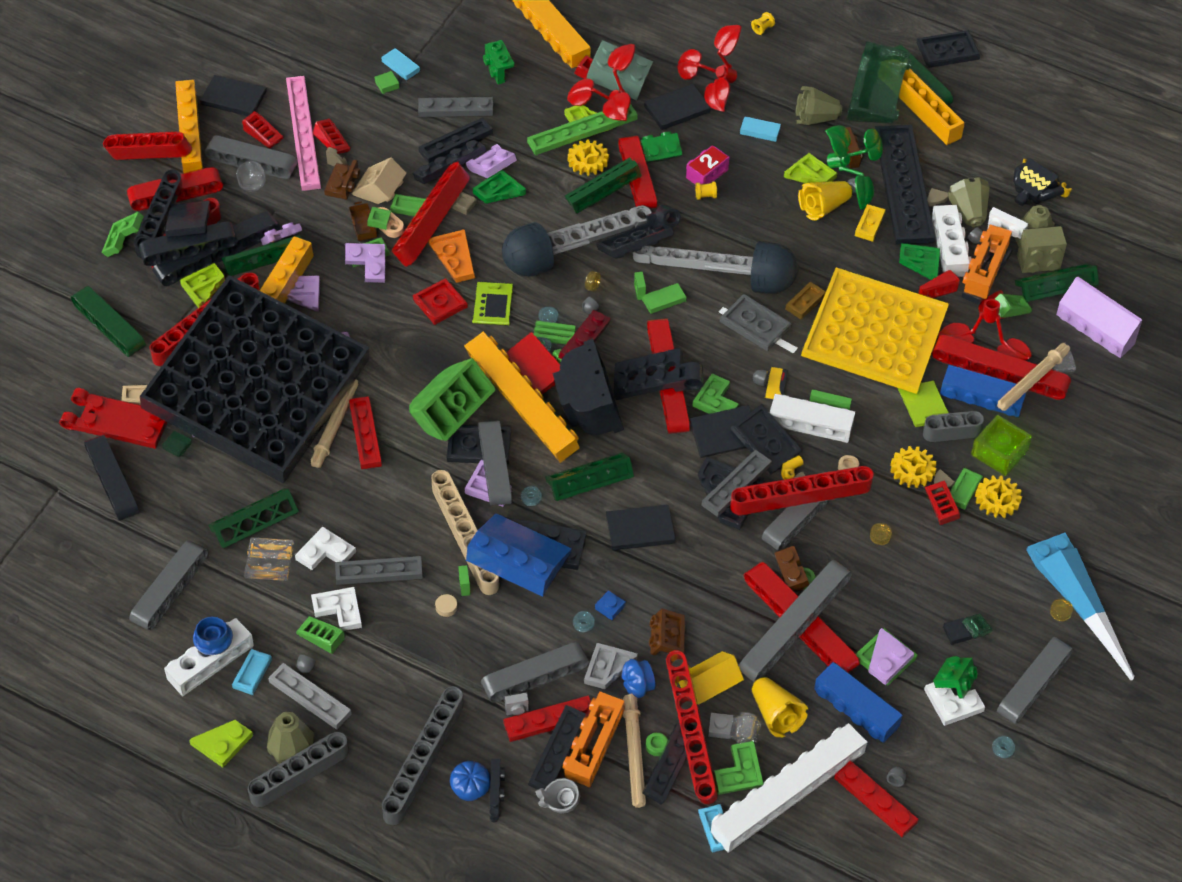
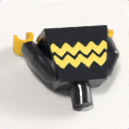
(1036, 183)

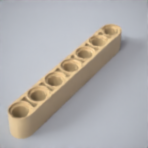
(461, 523)

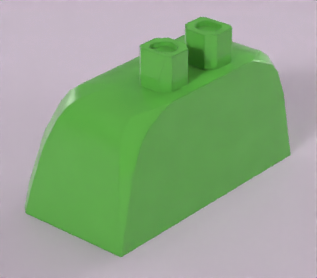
(451, 399)

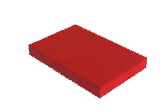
(534, 362)

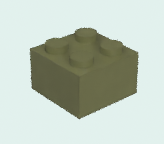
(1041, 249)

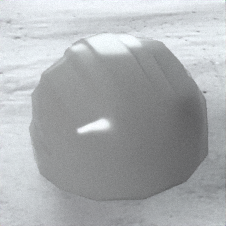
(559, 796)

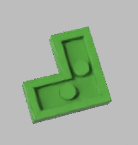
(119, 231)
(711, 398)
(745, 773)

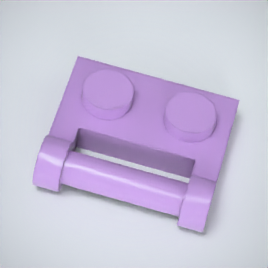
(491, 161)

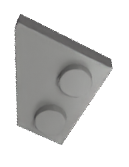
(606, 665)

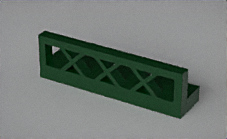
(603, 185)
(255, 257)
(1056, 281)
(590, 476)
(250, 510)

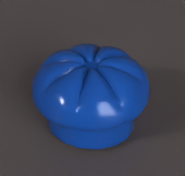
(212, 636)
(638, 677)
(470, 780)

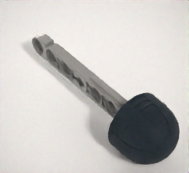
(531, 249)
(771, 267)

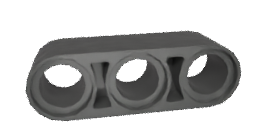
(953, 426)

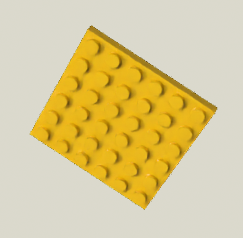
(875, 330)

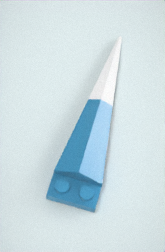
(1066, 572)

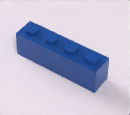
(978, 390)
(858, 702)

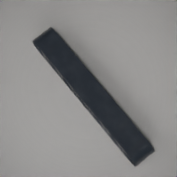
(248, 234)

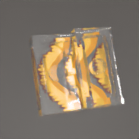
(269, 559)

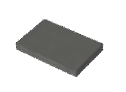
(755, 322)

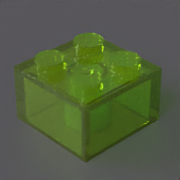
(1001, 445)

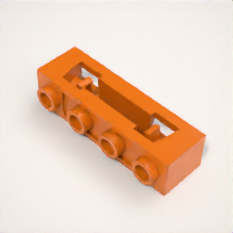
(976, 280)
(602, 707)

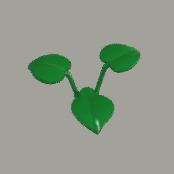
(840, 141)

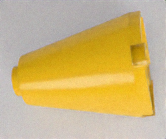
(823, 197)
(779, 707)

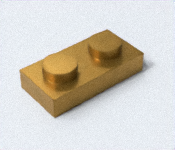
(805, 300)

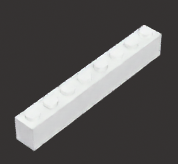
(787, 787)

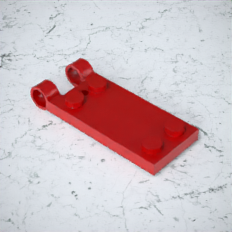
(114, 420)

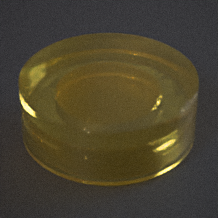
(592, 281)
(880, 533)
(1061, 609)

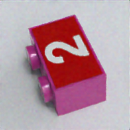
(707, 166)

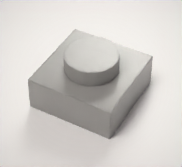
(516, 704)
(720, 725)

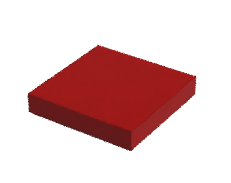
(440, 301)

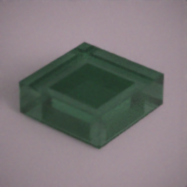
(176, 444)
(977, 626)

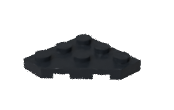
(711, 475)

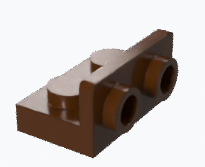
(342, 180)
(667, 632)

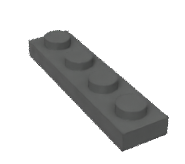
(455, 106)
(744, 475)
(378, 570)

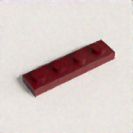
(590, 329)

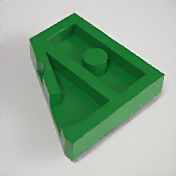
(498, 188)
(920, 259)

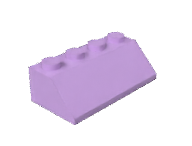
(1099, 317)

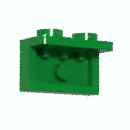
(498, 60)
(661, 147)
(957, 674)

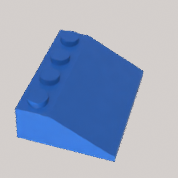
(517, 554)

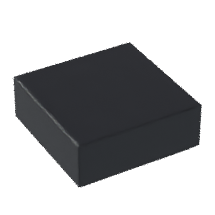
(956, 631)

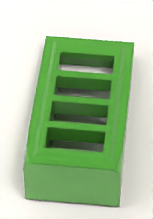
(1012, 305)
(322, 642)

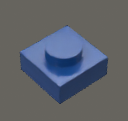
(610, 605)

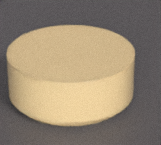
(848, 462)
(446, 605)

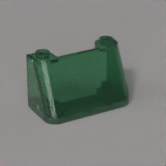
(878, 84)

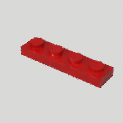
(365, 432)
(541, 720)
(876, 798)

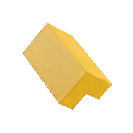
(714, 676)

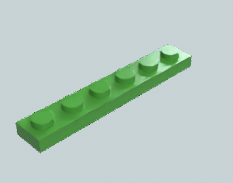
(575, 131)

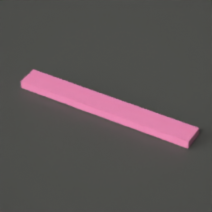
(303, 133)

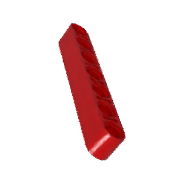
(431, 214)
(165, 344)
(998, 365)
(672, 401)
(815, 489)
(817, 635)
(696, 736)

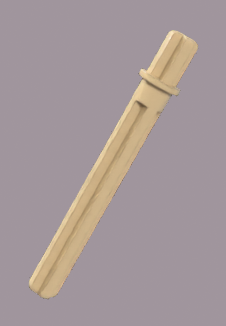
(1054, 357)
(322, 448)
(631, 717)

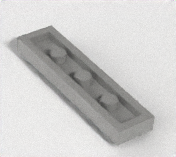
(310, 696)

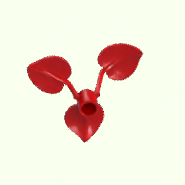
(717, 92)
(618, 100)
(989, 312)

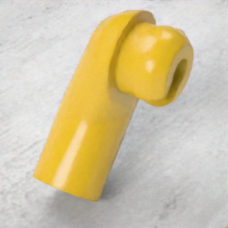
(789, 467)

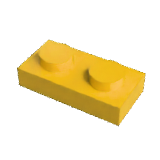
(870, 222)

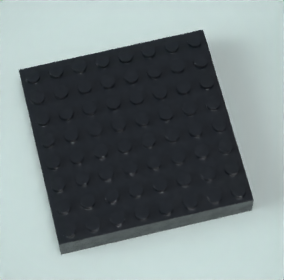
(255, 378)

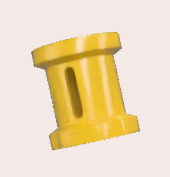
(759, 22)
(706, 190)

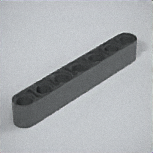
(795, 621)
(423, 764)

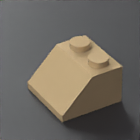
(380, 182)

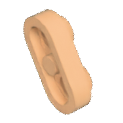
(395, 226)

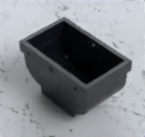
(587, 391)

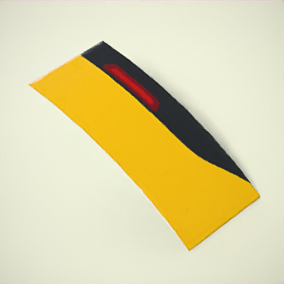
(776, 382)

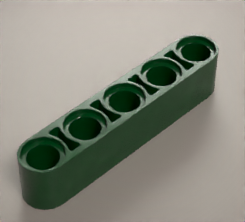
(933, 83)
(108, 321)

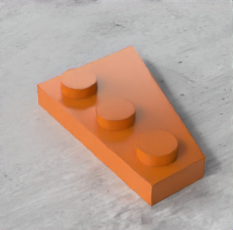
(454, 254)

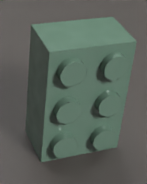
(631, 78)

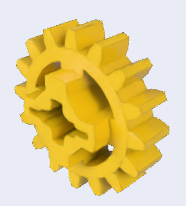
(588, 157)
(913, 467)
(988, 499)

